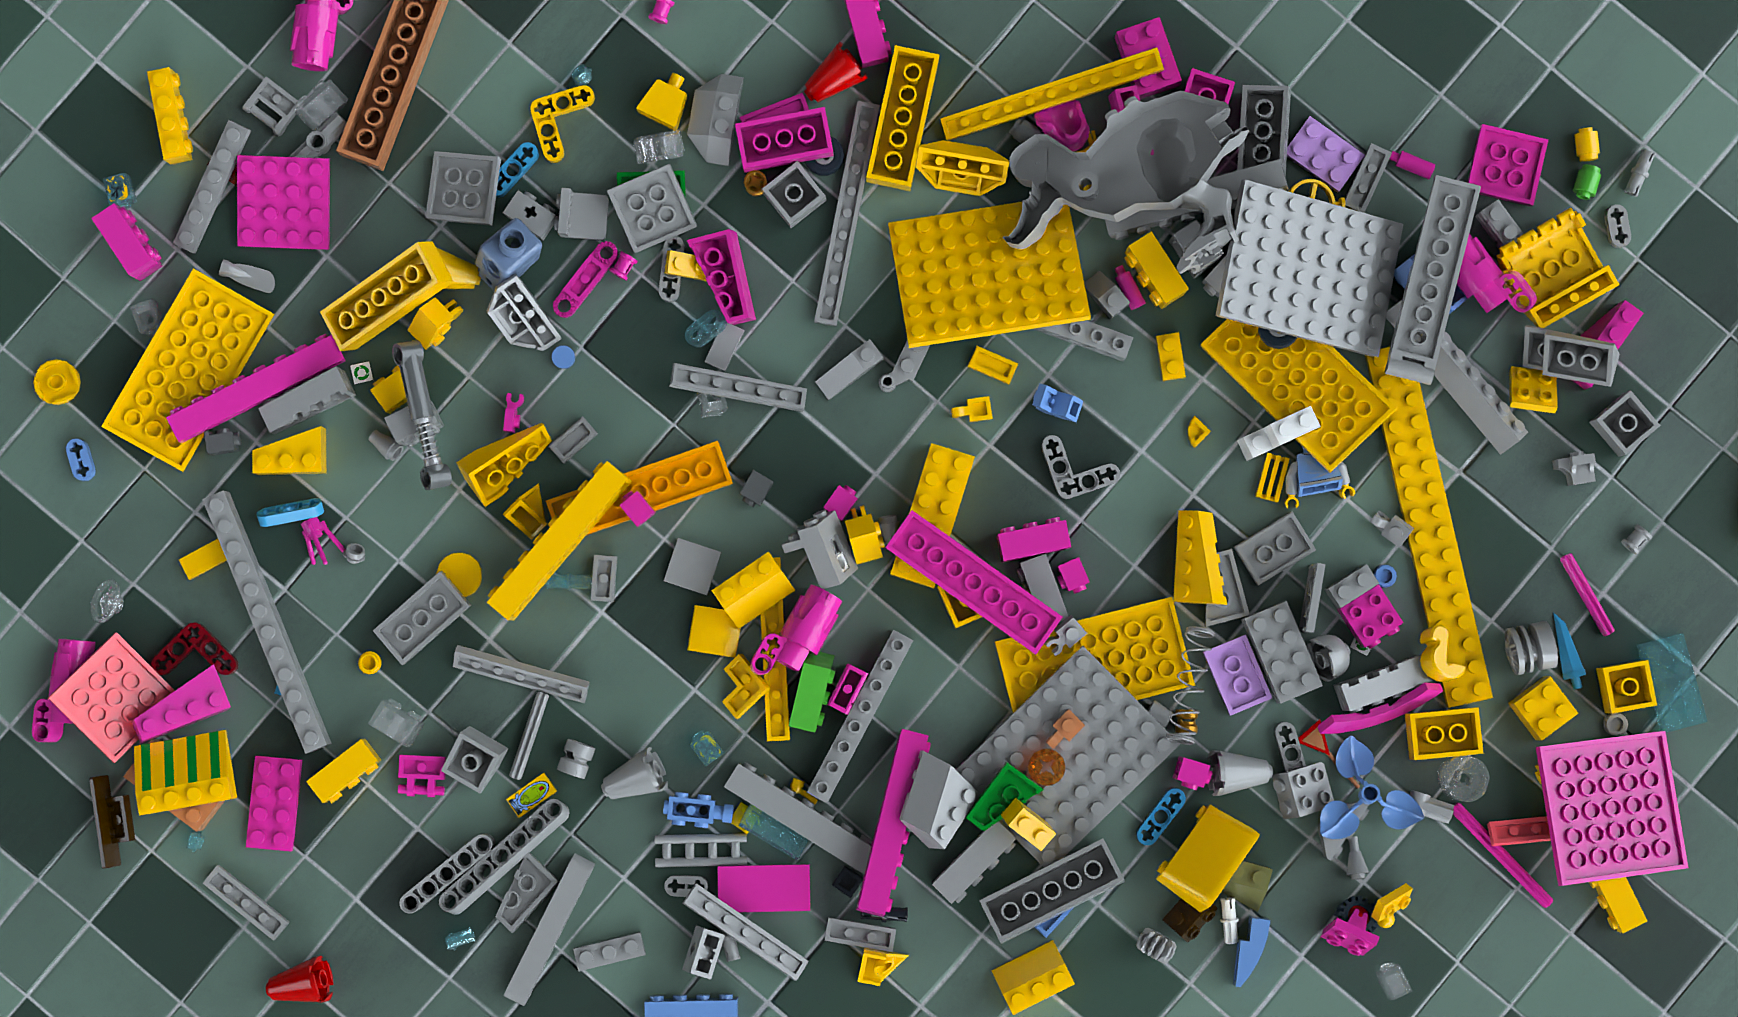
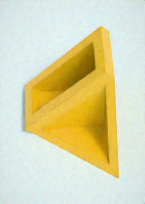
(528, 512)

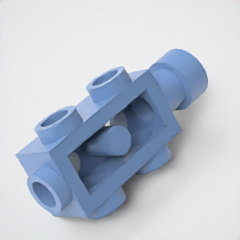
(692, 811)

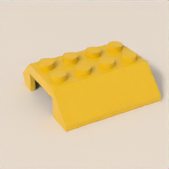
(1557, 267)

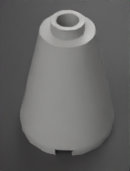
(1236, 772)
(636, 777)

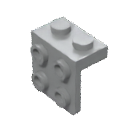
(581, 215)
(1302, 790)

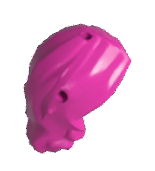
(1065, 124)

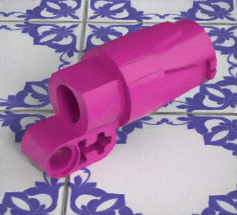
(315, 33)
(1486, 281)
(803, 631)
(46, 715)

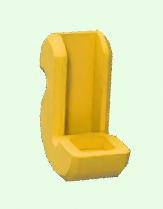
(1435, 655)

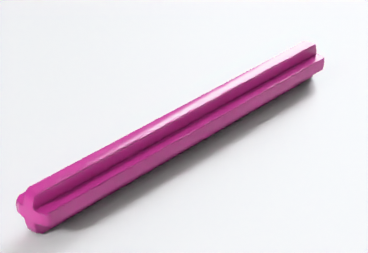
(1502, 856)

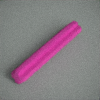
(1587, 594)

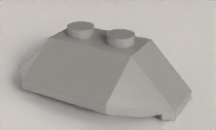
(715, 117)
(521, 316)

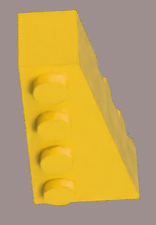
(1197, 560)

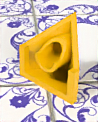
(878, 965)

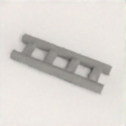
(689, 841)

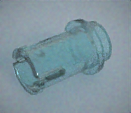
(459, 938)

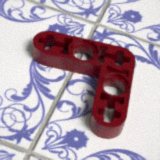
(199, 644)

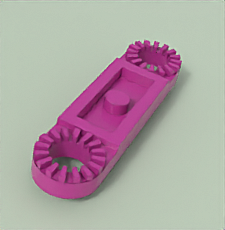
(585, 279)

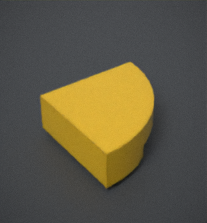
(1197, 431)

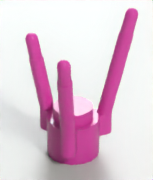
(312, 531)

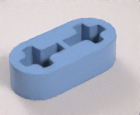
(75, 461)

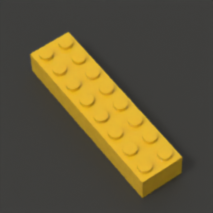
(559, 541)

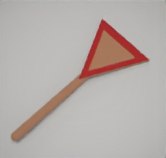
(1317, 741)

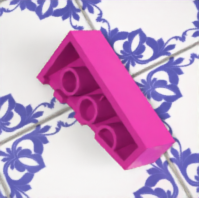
(725, 274)
(1613, 328)

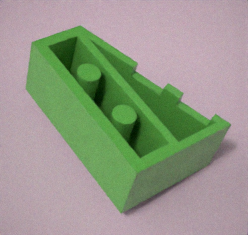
(812, 692)

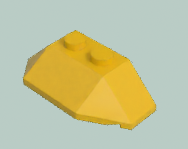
(962, 167)

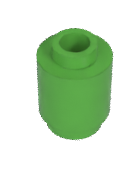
(1587, 181)

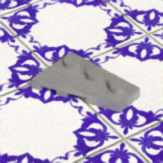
(1232, 590)

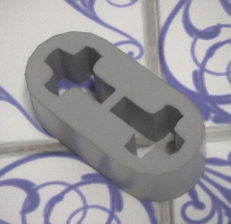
(1623, 225)
(684, 879)

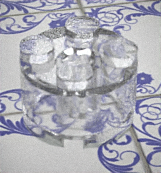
(1476, 782)

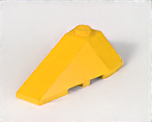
(497, 464)

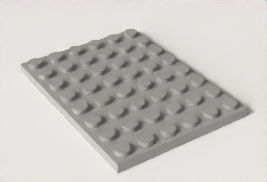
(1309, 269)
(1101, 761)

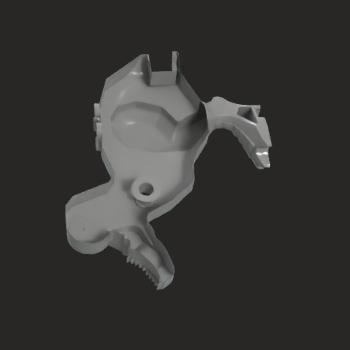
(1125, 178)

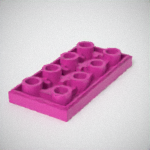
(765, 887)

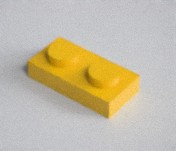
(683, 265)
(1170, 356)

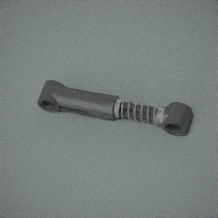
(409, 358)

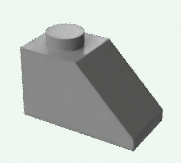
(1106, 294)

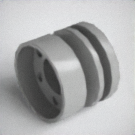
(1531, 647)

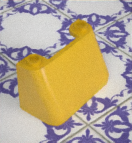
(1207, 857)

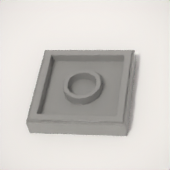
(692, 566)

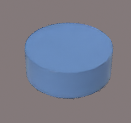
(563, 357)
(1385, 575)

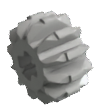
(1156, 945)

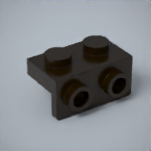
(1187, 920)

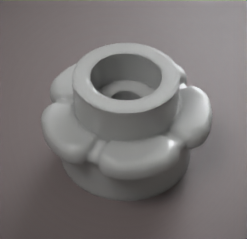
(354, 553)

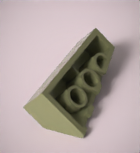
(1249, 884)

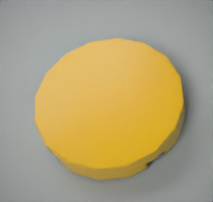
(57, 382)
(463, 572)

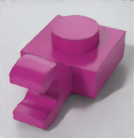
(511, 418)

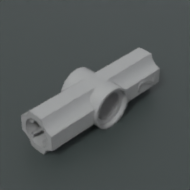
(329, 131)

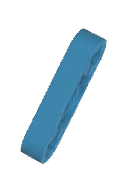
(522, 170)
(290, 512)
(1176, 806)

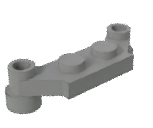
(905, 368)

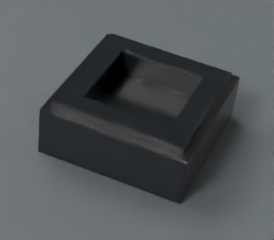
(847, 881)

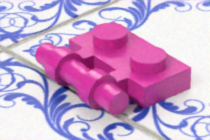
(421, 767)

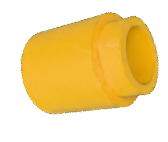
(1587, 144)

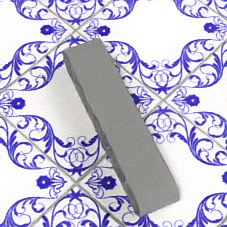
(437, 878)

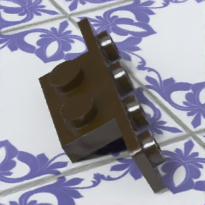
(112, 820)

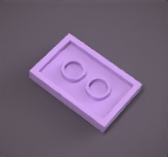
(1324, 154)
(1237, 675)

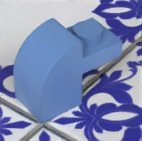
(1057, 403)

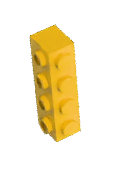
(169, 115)

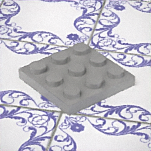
(463, 188)
(652, 208)

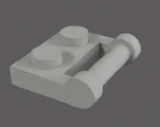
(277, 100)

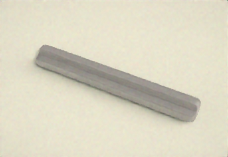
(529, 735)

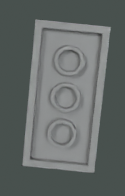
(422, 618)

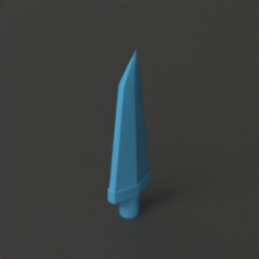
(1570, 661)

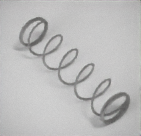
(1173, 736)

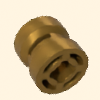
(754, 179)
(1191, 725)

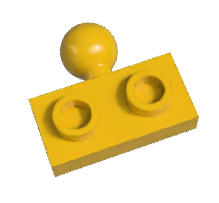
(1390, 904)

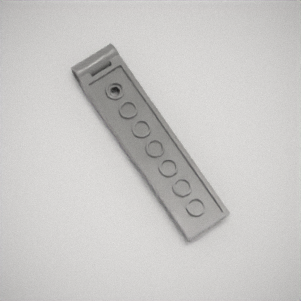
(1432, 280)

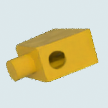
(664, 102)

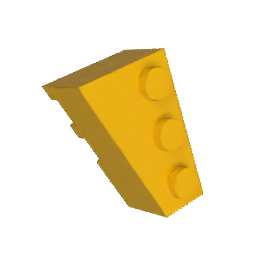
(294, 455)

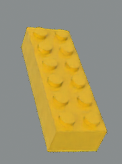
(902, 118)
(386, 296)
(937, 499)

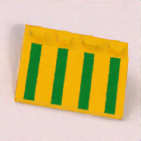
(183, 772)

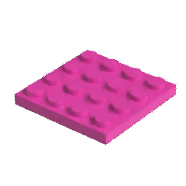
(283, 202)

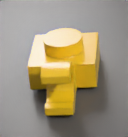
(977, 409)

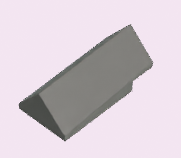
(1570, 356)

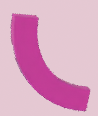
(1381, 714)

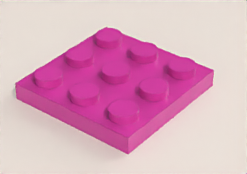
(1507, 164)

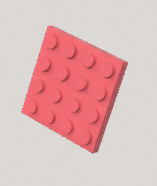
(109, 694)

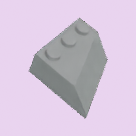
(937, 801)

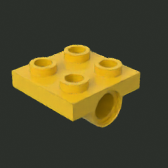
(1532, 390)

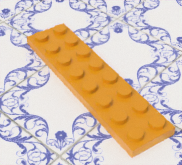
(664, 483)

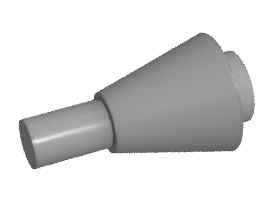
(1356, 864)

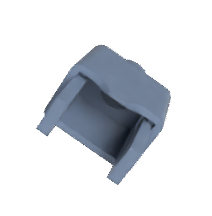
(500, 262)

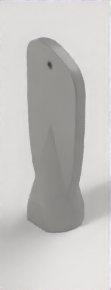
(248, 276)

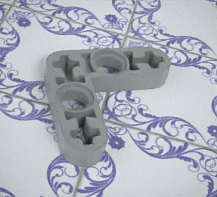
(1067, 476)

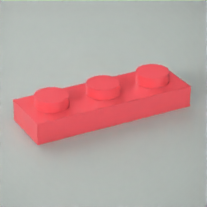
(1519, 831)

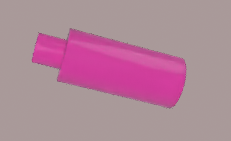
(1413, 164)
(1129, 288)

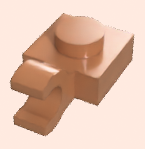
(1066, 726)

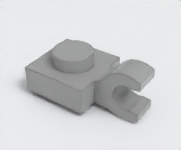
(1394, 530)

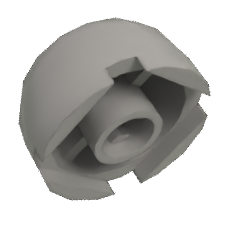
(1329, 656)

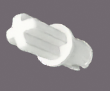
(1229, 920)

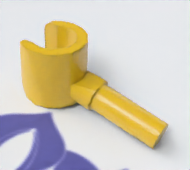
(797, 786)

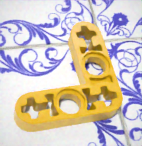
(548, 117)

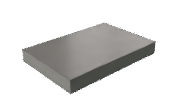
(1274, 548)
(1311, 598)

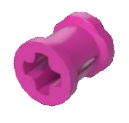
(661, 11)
(623, 266)

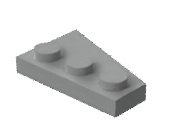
(529, 888)

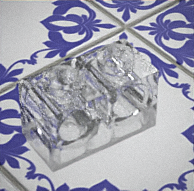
(659, 146)

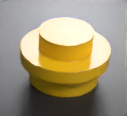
(369, 662)

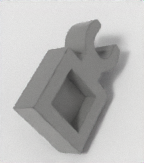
(1068, 633)

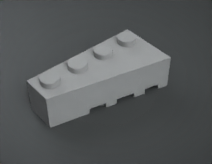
(307, 400)
(1380, 684)

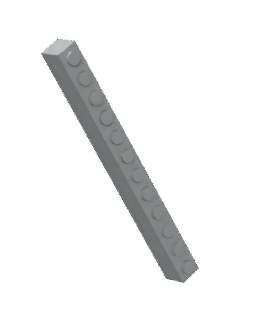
(267, 621)

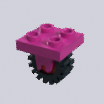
(1353, 926)

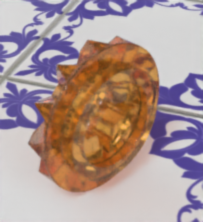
(1046, 778)

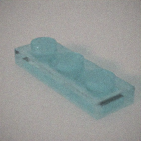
(773, 832)

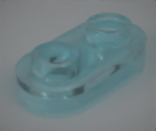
(705, 329)

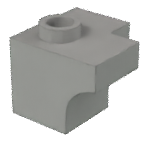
(1577, 468)

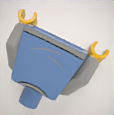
(1309, 477)

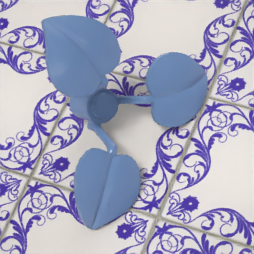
(1339, 821)

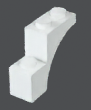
(1278, 433)

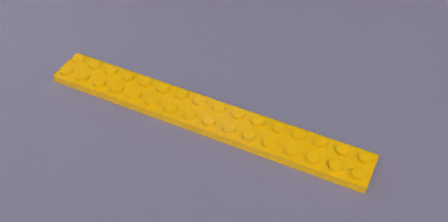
(1433, 536)

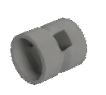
(576, 758)

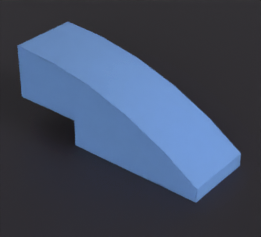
(1250, 949)

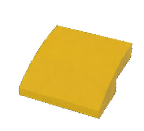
(713, 632)

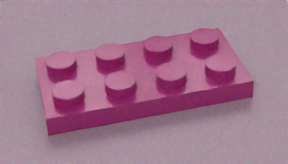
(274, 803)

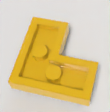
(749, 686)

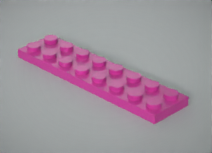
(973, 582)

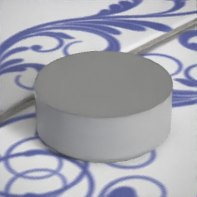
(1615, 724)

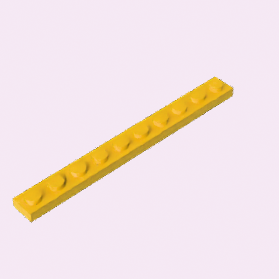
(1052, 94)

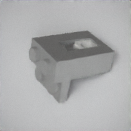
(825, 548)

